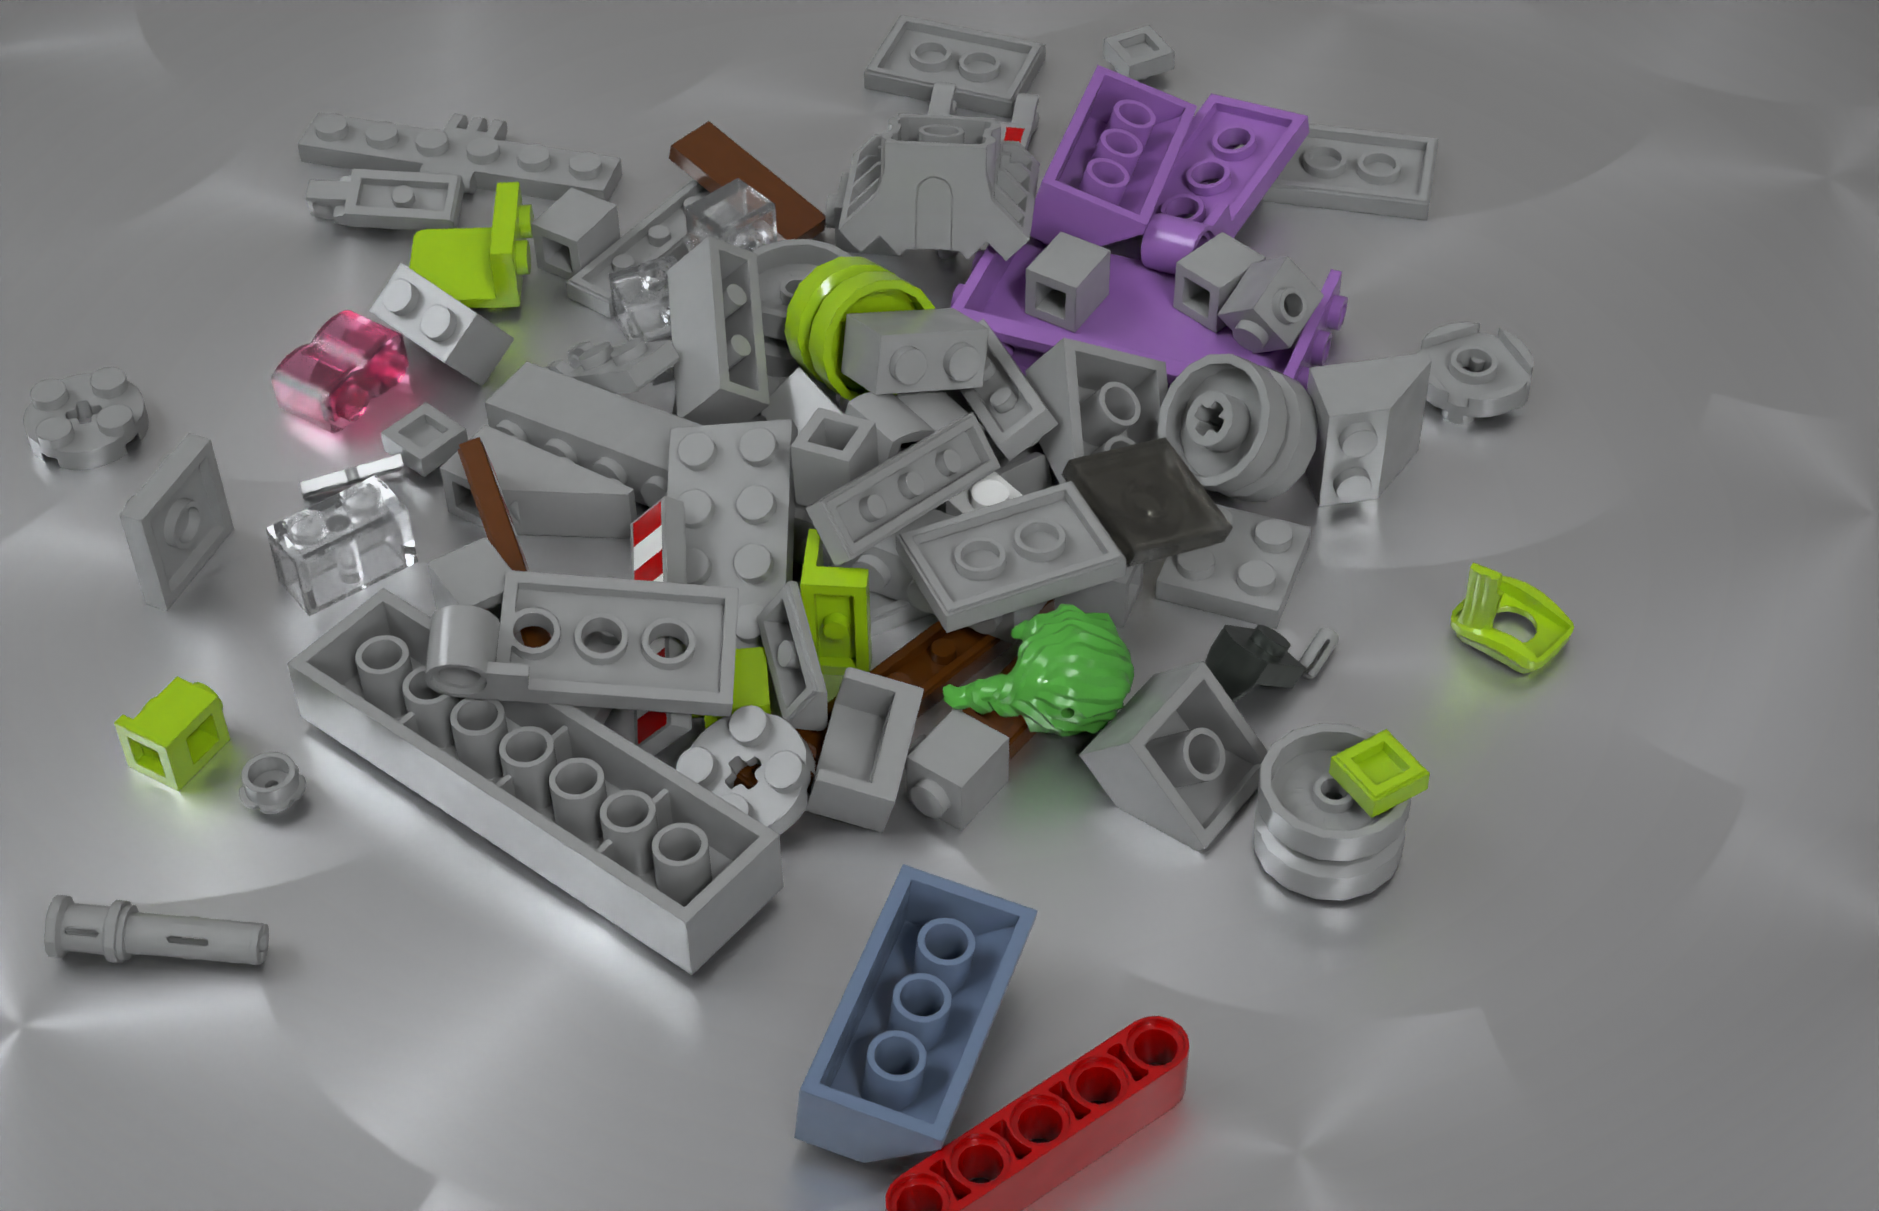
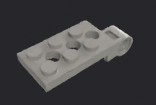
(483, 660)

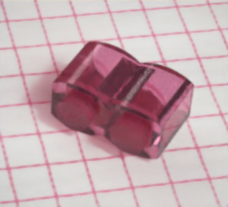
(340, 371)

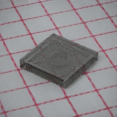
(1148, 501)

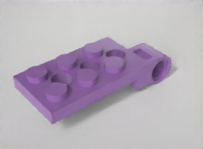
(1210, 154)

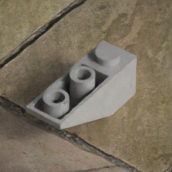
(543, 491)

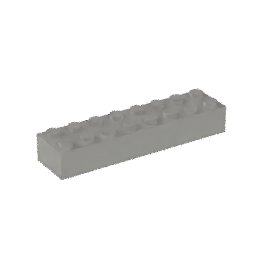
(544, 787)

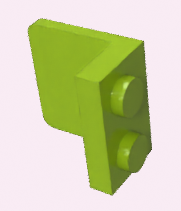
(484, 263)

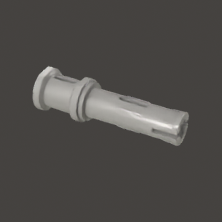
(124, 931)

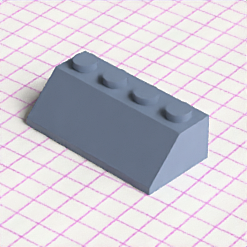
(912, 1020)

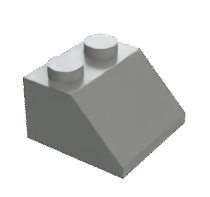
(1366, 425)
(1179, 756)

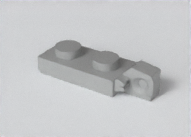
(389, 199)

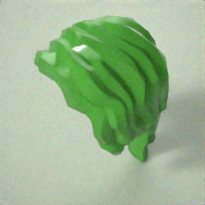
(1066, 675)

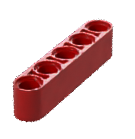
(1056, 1112)

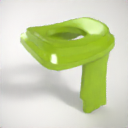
(1491, 594)

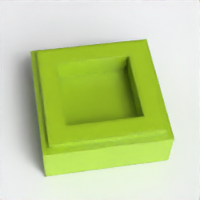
(1379, 773)

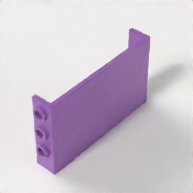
(1132, 318)

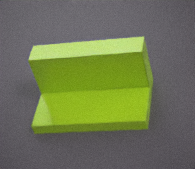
(836, 611)

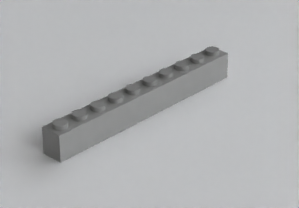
(632, 446)

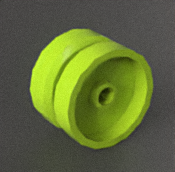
(820, 308)

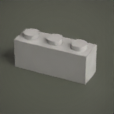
(718, 334)

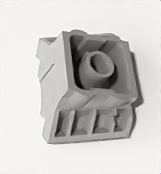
(941, 187)

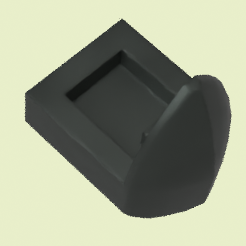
(1252, 657)

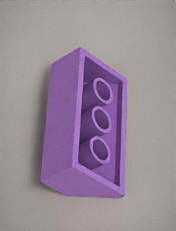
(1111, 161)

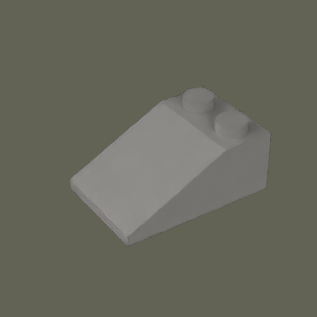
(1098, 399)

